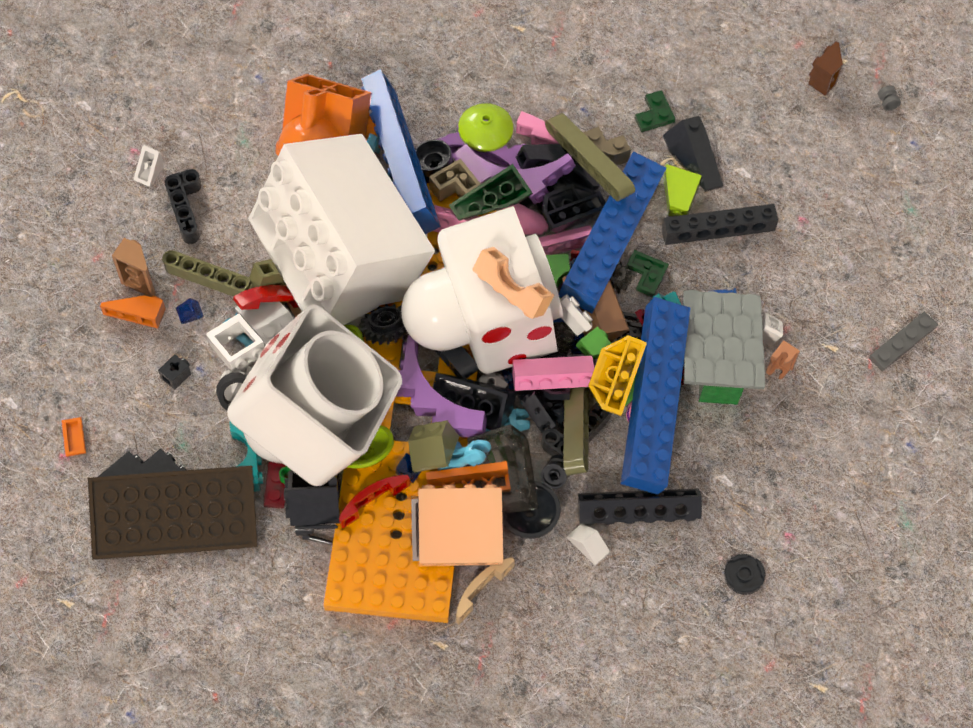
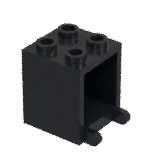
(311, 503)

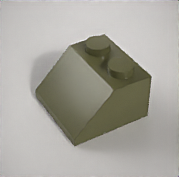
(432, 445)

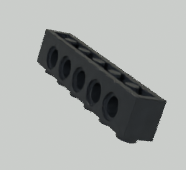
(719, 224)
(631, 499)

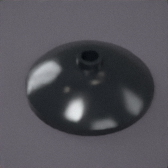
(543, 517)

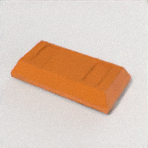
(73, 436)

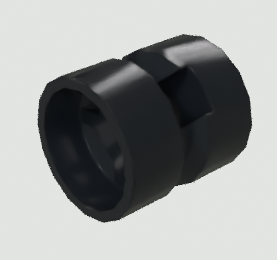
(553, 473)

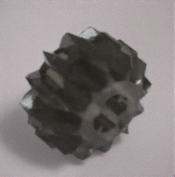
(623, 278)
(563, 336)

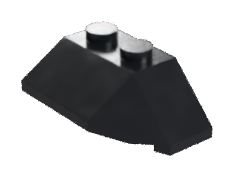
(571, 206)

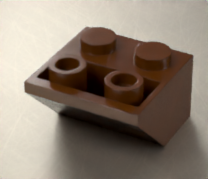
(826, 69)

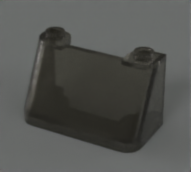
(511, 446)

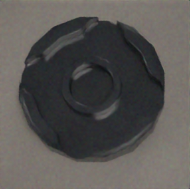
(744, 574)

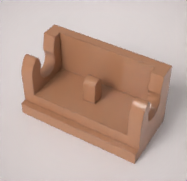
(783, 359)

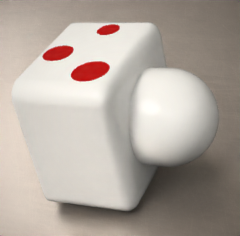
(460, 309)
(314, 397)

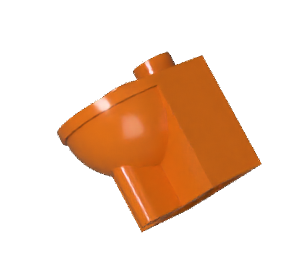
(322, 110)

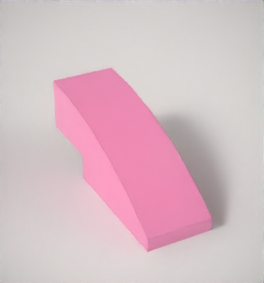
(535, 128)

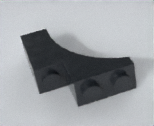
(542, 154)
(133, 464)

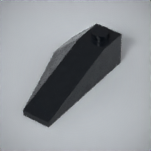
(692, 148)
(477, 395)

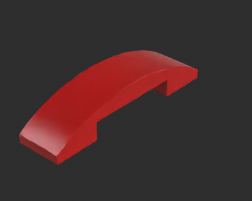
(252, 297)
(394, 484)

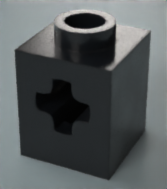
(175, 371)

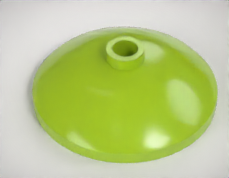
(482, 134)
(377, 451)

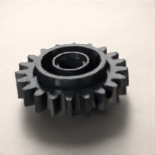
(383, 325)

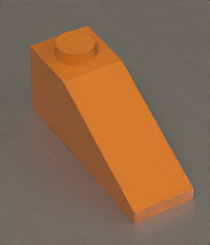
(138, 309)

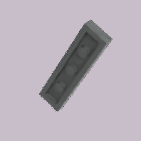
(903, 341)

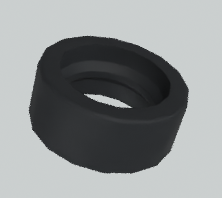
(224, 382)

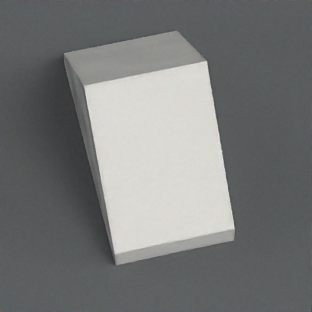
(149, 166)
(772, 329)
(589, 543)

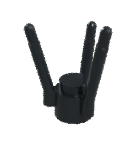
(306, 530)

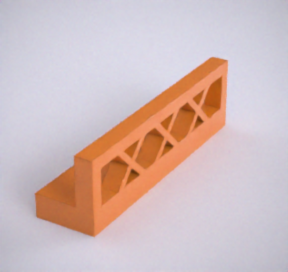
(470, 474)

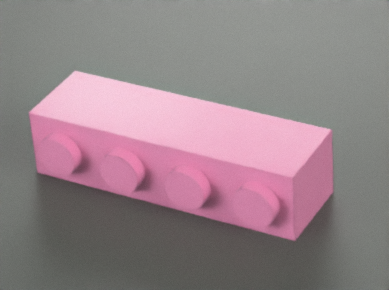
(552, 373)

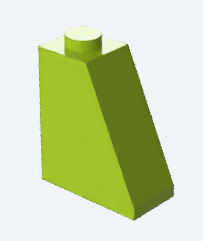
(680, 189)

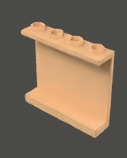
(460, 526)

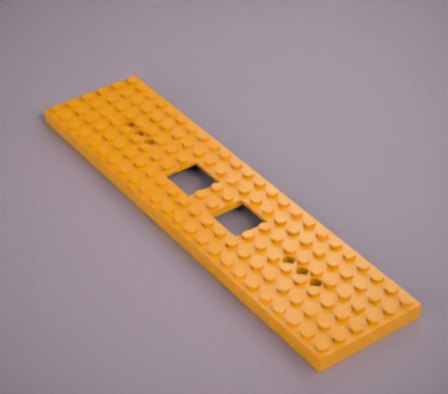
(367, 566)

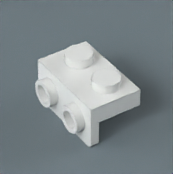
(573, 316)

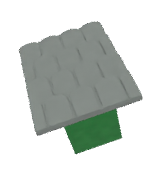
(723, 345)

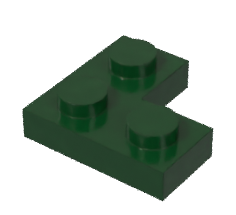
(658, 113)
(650, 269)

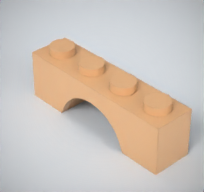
(493, 268)

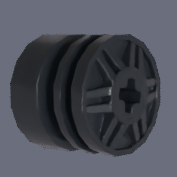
(433, 156)

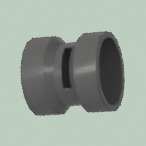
(889, 97)

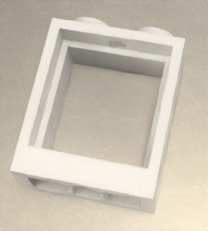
(229, 331)

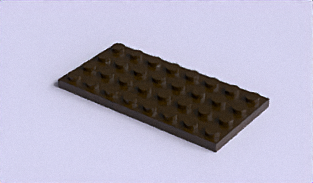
(172, 512)

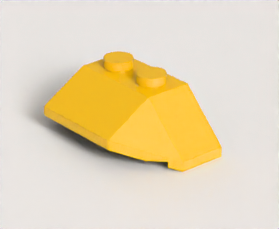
(616, 373)

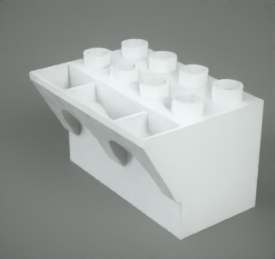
(339, 228)

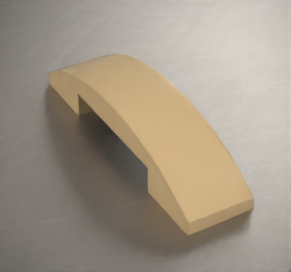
(500, 571)

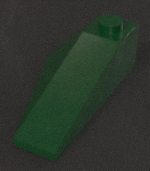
(498, 192)

